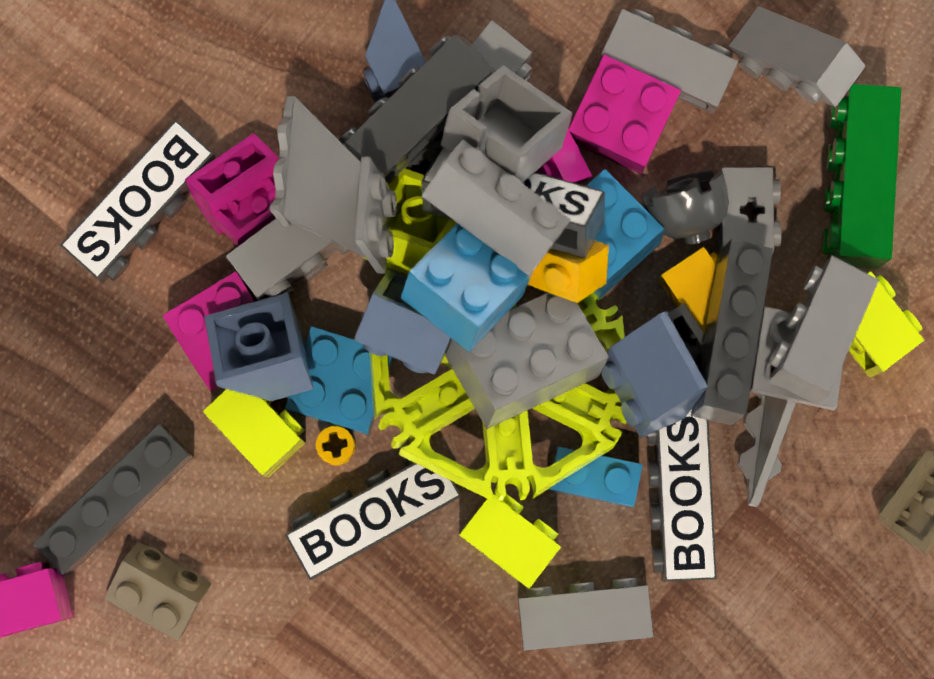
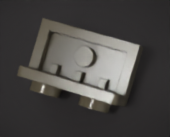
(910, 509)
(157, 590)

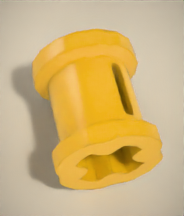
(325, 438)

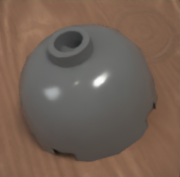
(689, 205)

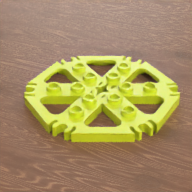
(509, 442)

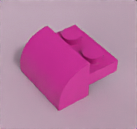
(237, 189)

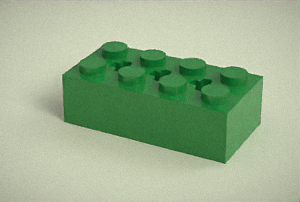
(862, 176)

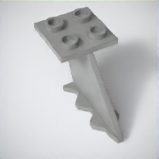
(330, 189)
(770, 419)

